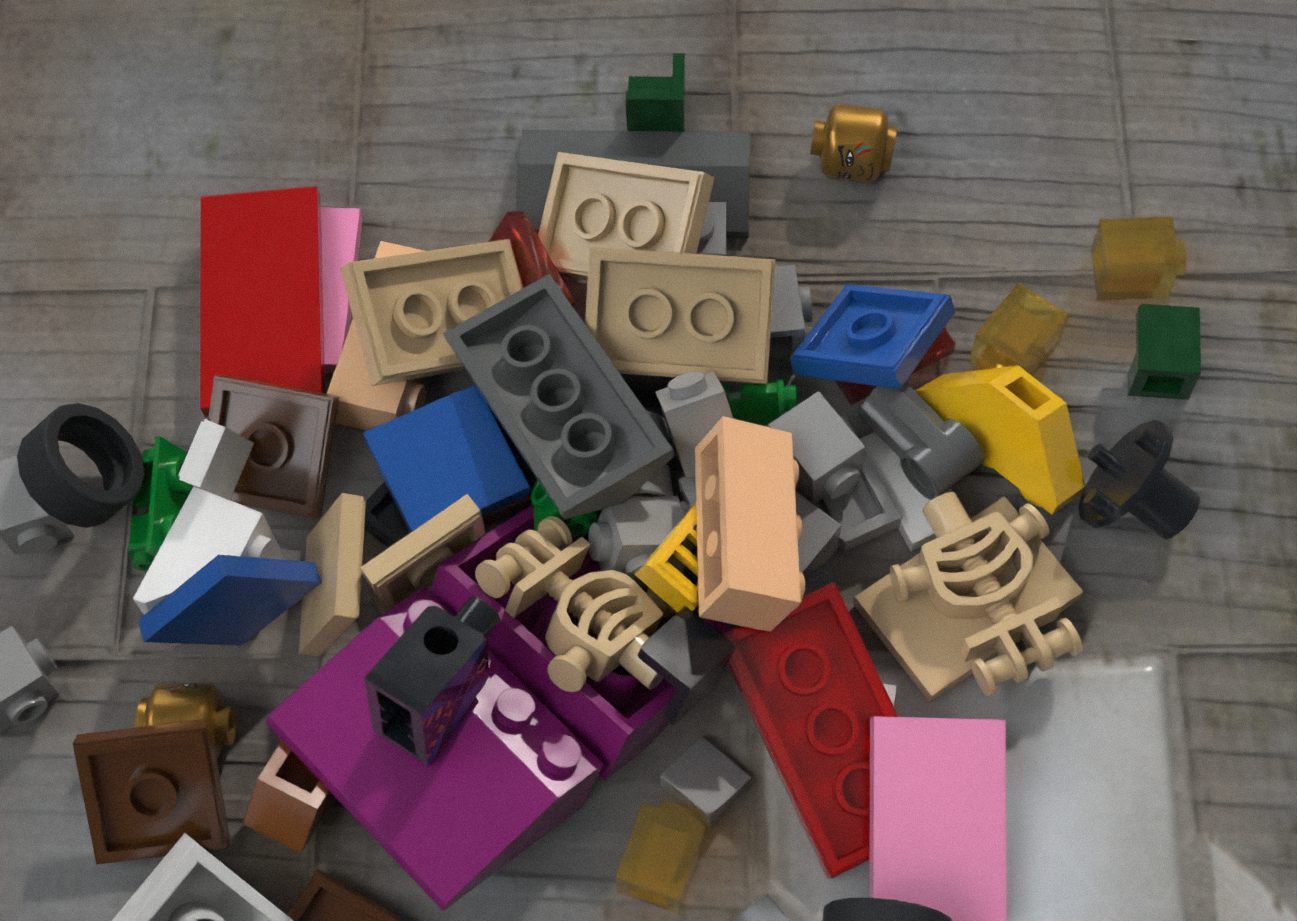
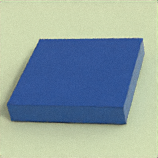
(873, 335)
(443, 455)
(229, 601)

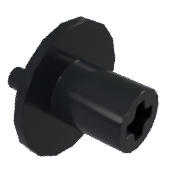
(1135, 481)

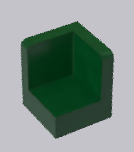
(657, 101)
(1166, 352)

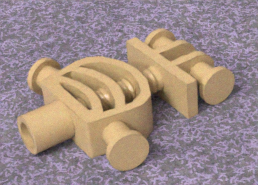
(964, 547)
(601, 600)

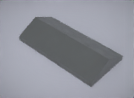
(715, 153)
(560, 399)

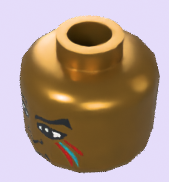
(854, 143)
(188, 702)

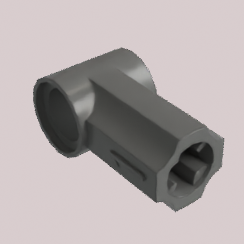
(930, 451)

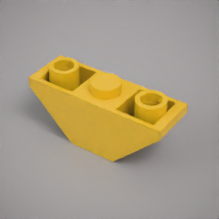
(1018, 427)

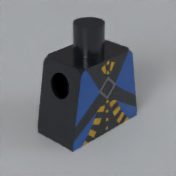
(431, 677)

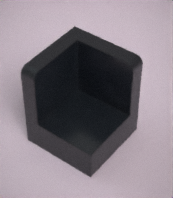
(689, 658)

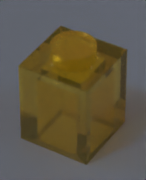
(1136, 258)
(1019, 332)
(662, 856)

